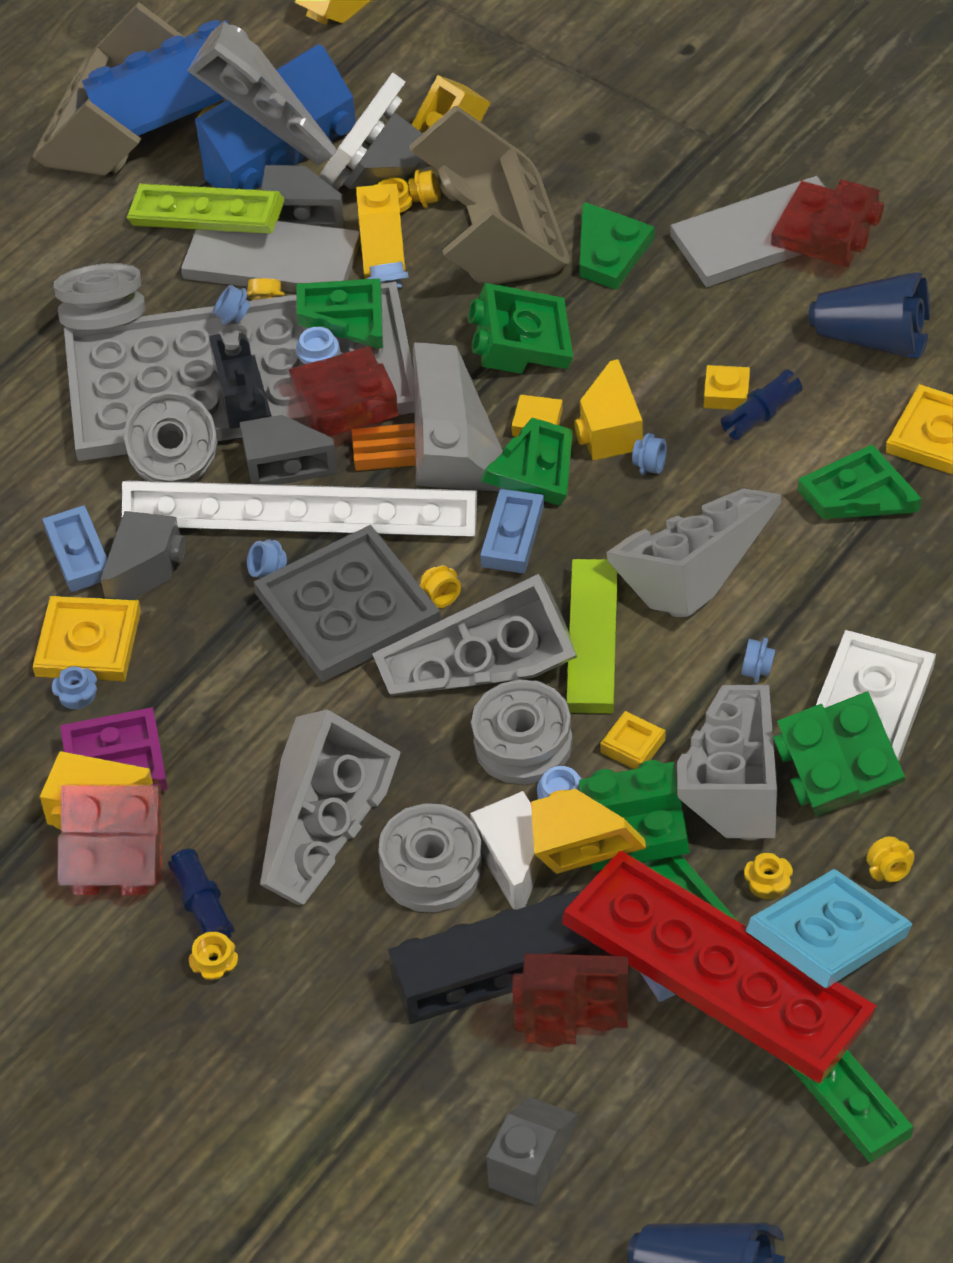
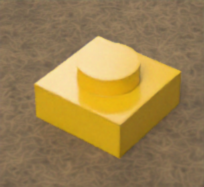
(726, 386)

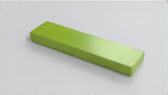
(206, 208)
(593, 636)

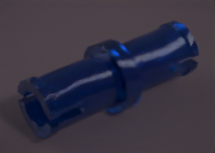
(761, 404)
(200, 893)

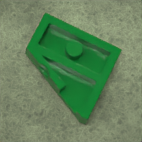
(611, 245)
(345, 308)
(534, 462)
(858, 487)

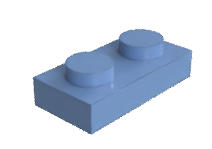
(512, 531)
(76, 547)

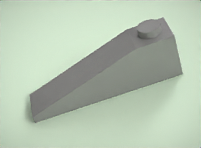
(249, 81)
(450, 422)
(695, 554)
(490, 642)
(731, 765)
(322, 794)

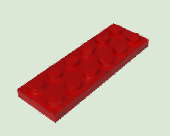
(717, 966)

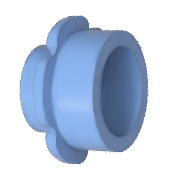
(232, 305)
(649, 454)
(265, 558)
(757, 659)
(76, 695)

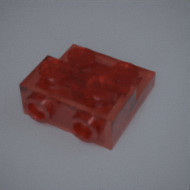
(829, 221)
(344, 392)
(110, 837)
(569, 993)

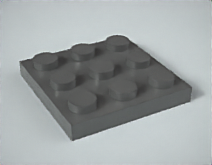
(346, 602)

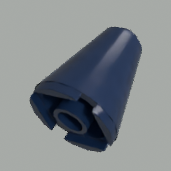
(876, 314)
(706, 1243)

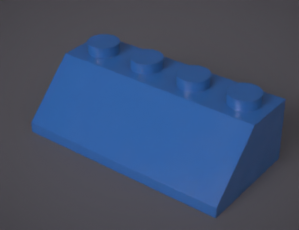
(154, 85)
(239, 147)

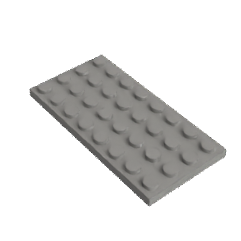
(172, 352)

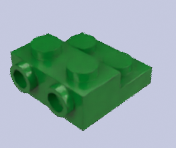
(519, 329)
(838, 753)
(647, 802)

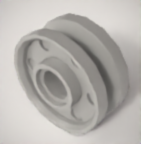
(99, 296)
(166, 413)
(521, 731)
(430, 882)

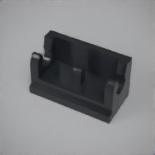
(238, 381)

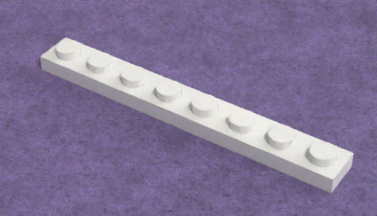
(306, 507)

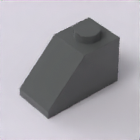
(388, 155)
(306, 196)
(285, 451)
(142, 555)
(529, 1149)

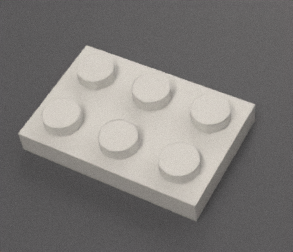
(367, 129)
(890, 673)

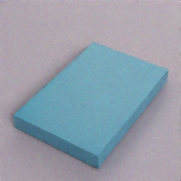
(829, 928)

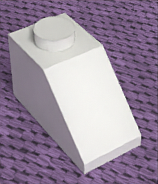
(509, 846)

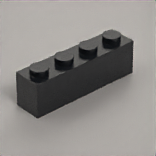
(480, 958)

